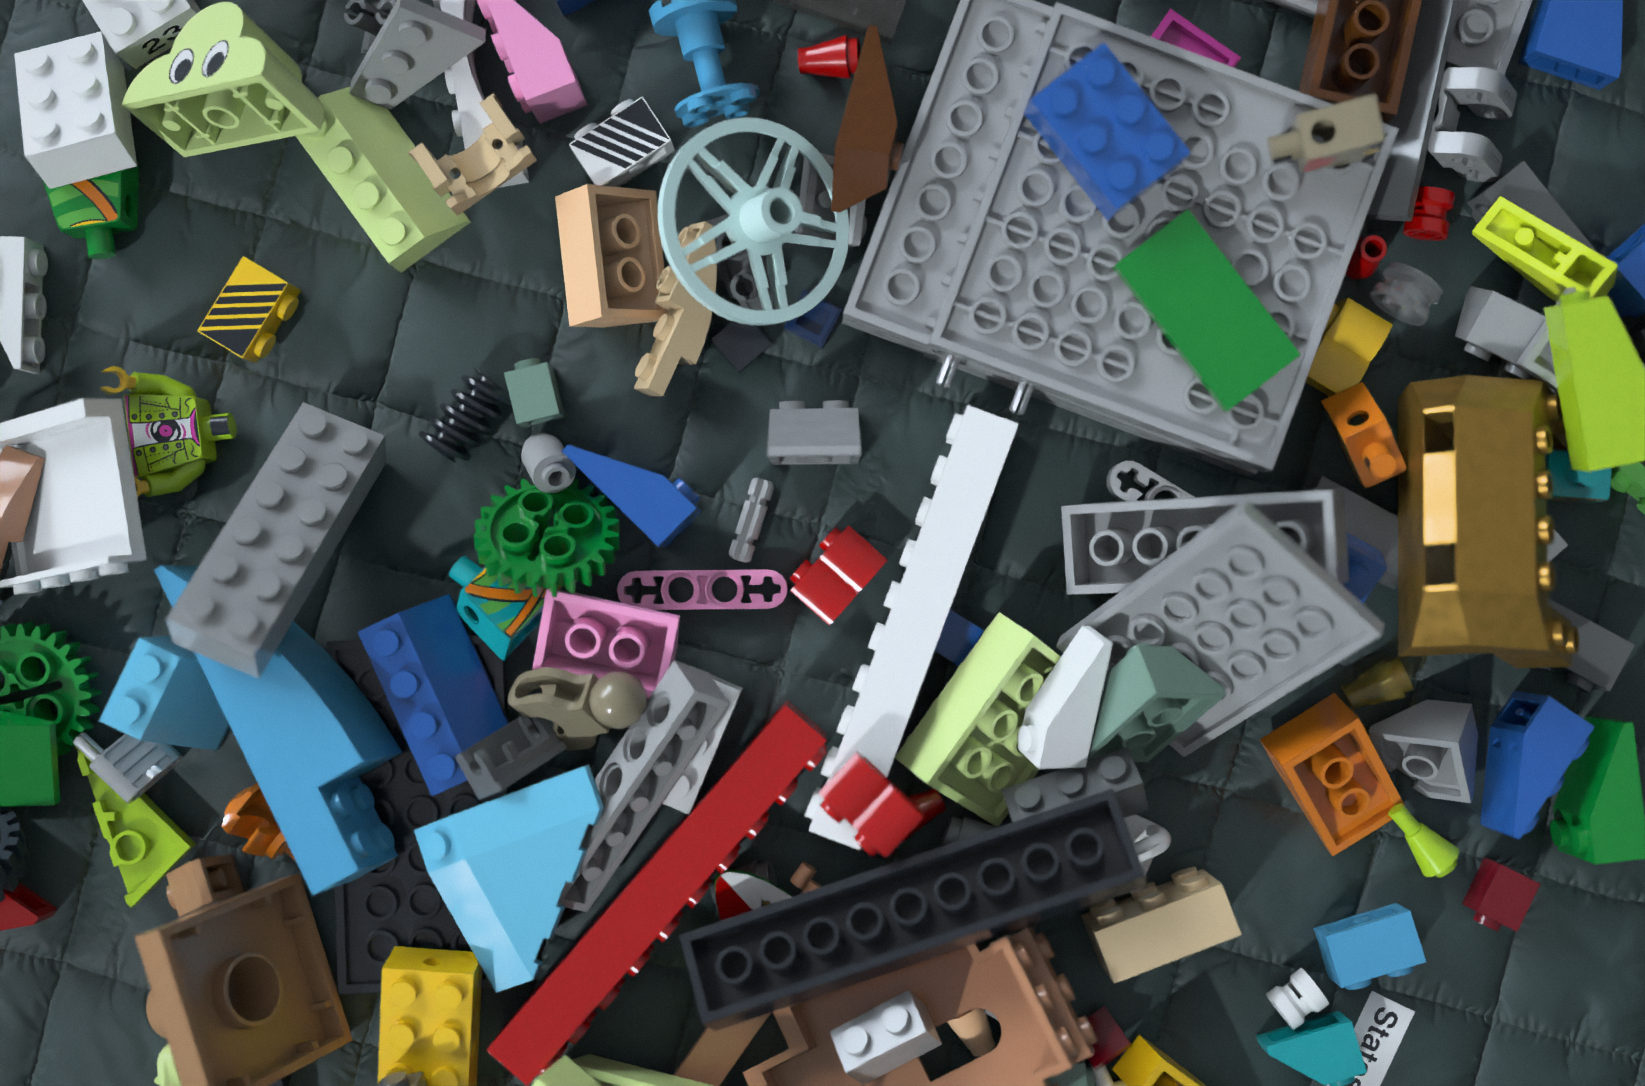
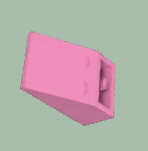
(543, 73)

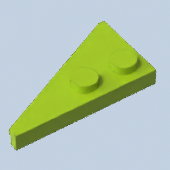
(139, 836)

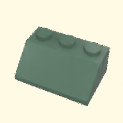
(1150, 701)

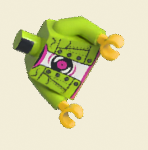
(168, 431)

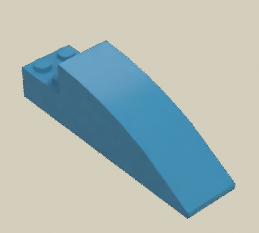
(307, 745)

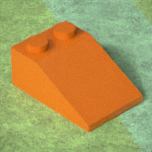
(1333, 773)

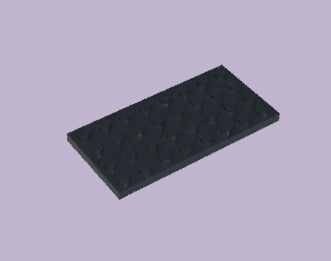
(398, 899)

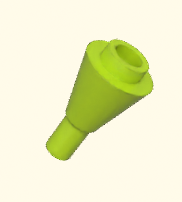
(1431, 851)

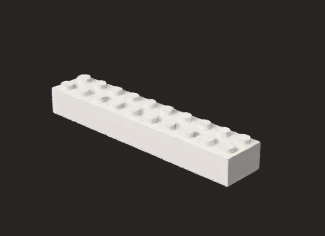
(918, 602)

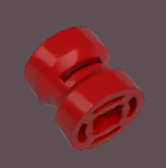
(1430, 214)

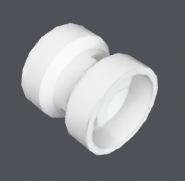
(1288, 1004)

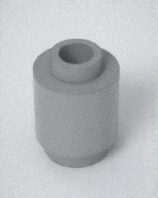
(547, 463)

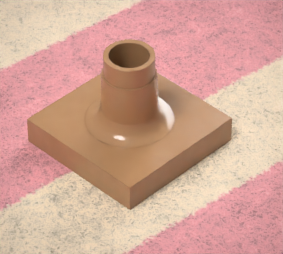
(244, 988)

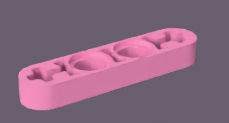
(702, 584)

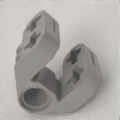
(1487, 96)

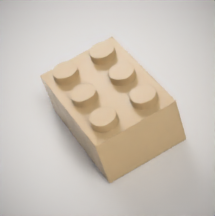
(1160, 923)

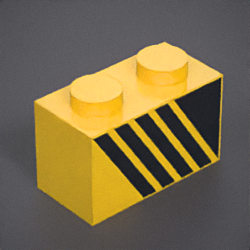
(250, 311)

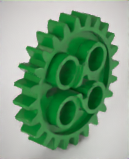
(547, 537)
(19, 659)

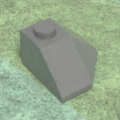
(1432, 746)

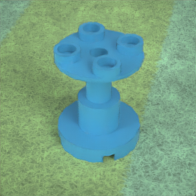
(702, 41)

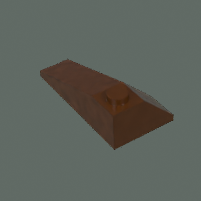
(867, 135)

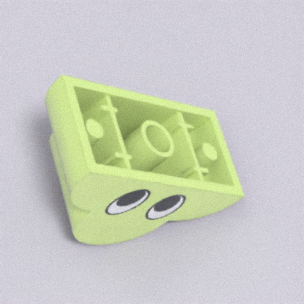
(223, 87)

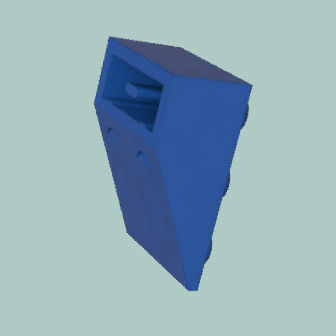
(1526, 760)

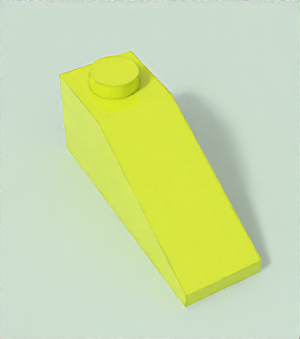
(1543, 252)

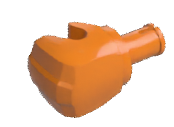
(252, 818)

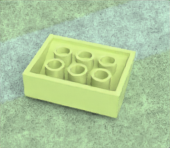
(971, 731)

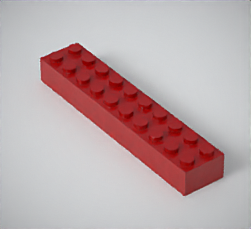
(654, 897)

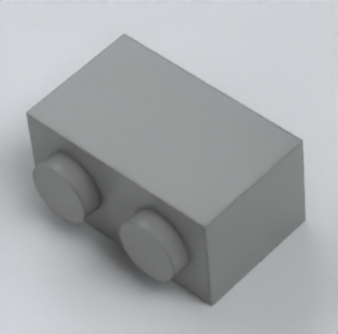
(885, 1037)

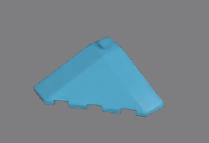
(508, 866)

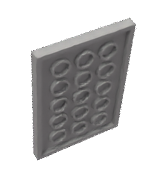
(1241, 611)

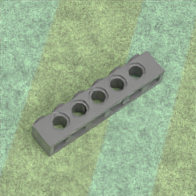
(643, 773)

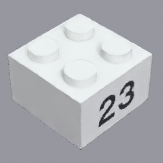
(141, 27)

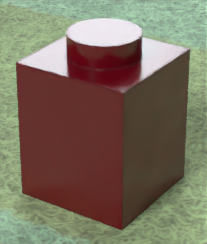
(1500, 895)

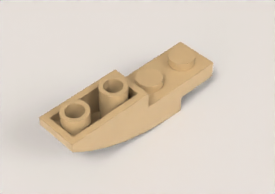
(685, 327)

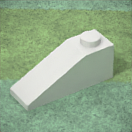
(1065, 708)

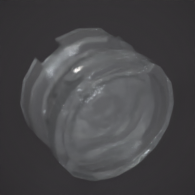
(1406, 293)

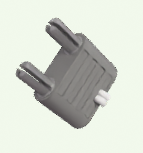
(129, 764)

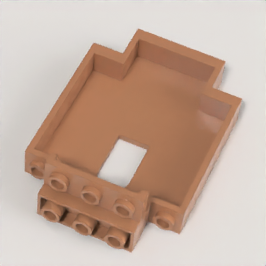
(1008, 979)

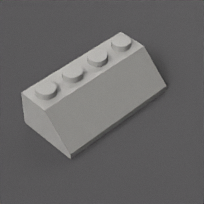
(1497, 328)

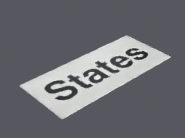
(1379, 1036)

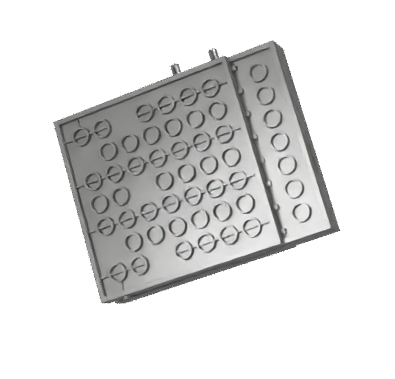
(1008, 263)

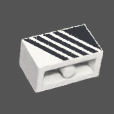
(622, 144)

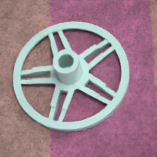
(757, 221)

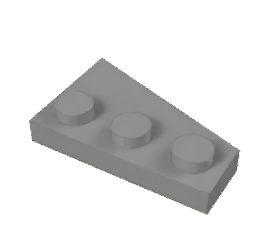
(412, 51)

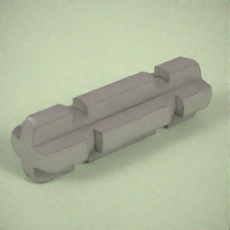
(751, 520)

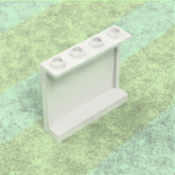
(85, 497)

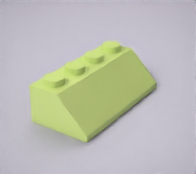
(383, 187)

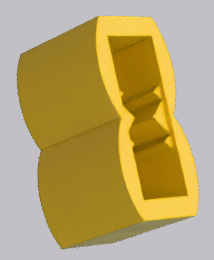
(1346, 347)

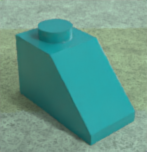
(1319, 1048)

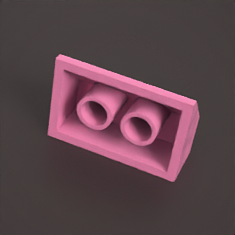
(605, 637)

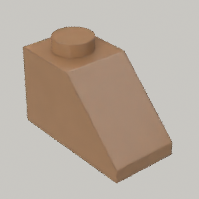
(203, 883)

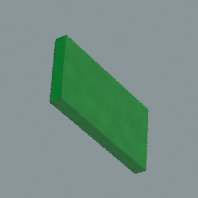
(1206, 310)

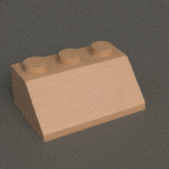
(610, 255)

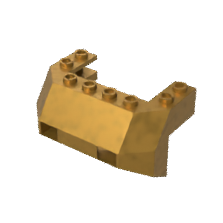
(1493, 507)

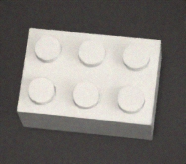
(74, 110)

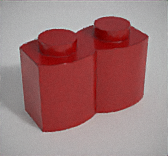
(838, 573)
(870, 805)

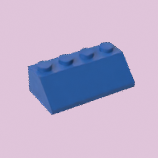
(434, 686)

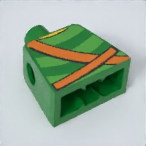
(97, 209)

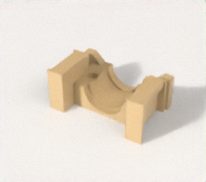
(480, 164)

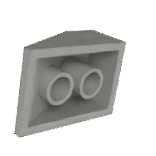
(814, 435)

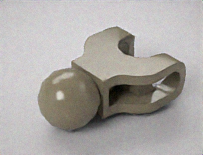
(579, 703)

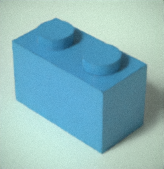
(1370, 946)

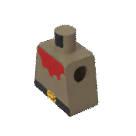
(1350, 131)

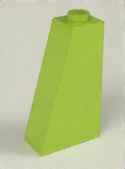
(1597, 382)

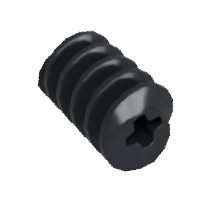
(466, 417)

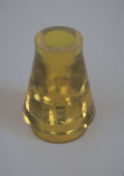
(1379, 684)

